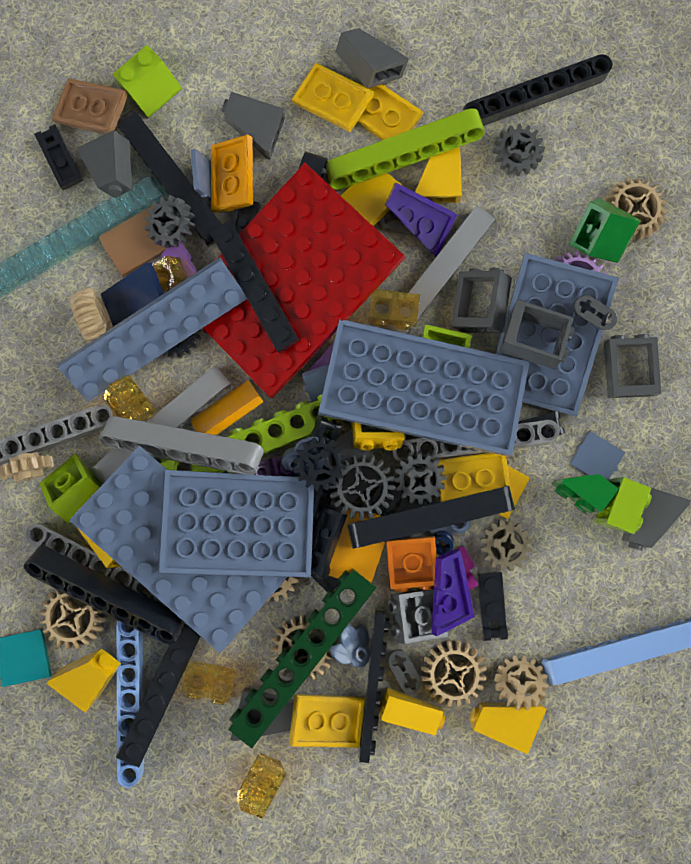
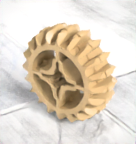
(652, 222)
(90, 314)
(77, 624)
(284, 635)
(463, 692)

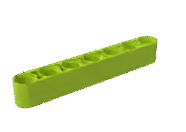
(405, 149)

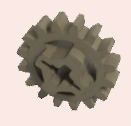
(508, 533)

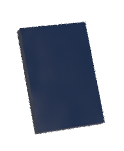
(132, 293)

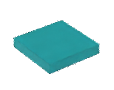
(24, 658)

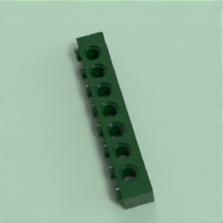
(251, 730)

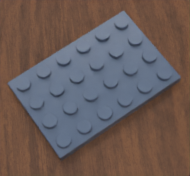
(555, 288)
(236, 524)

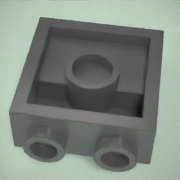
(412, 616)

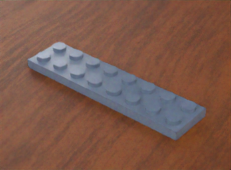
(153, 329)

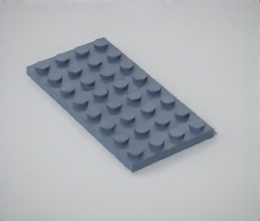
(424, 388)
(126, 524)

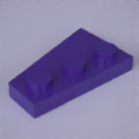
(421, 216)
(451, 593)

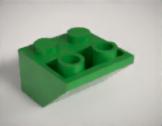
(604, 231)
(588, 492)

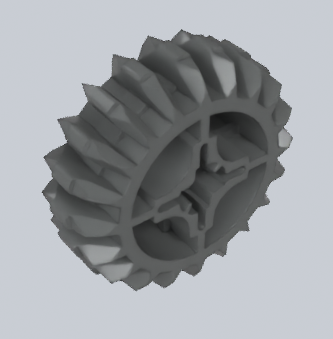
(378, 482)

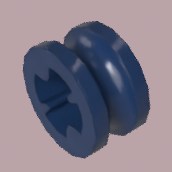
(448, 539)

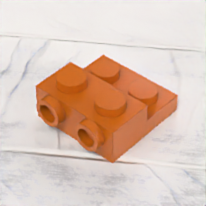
(411, 563)

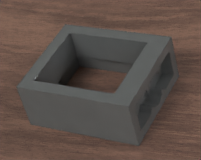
(498, 306)
(543, 317)
(611, 364)

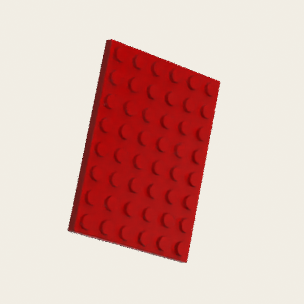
(319, 266)

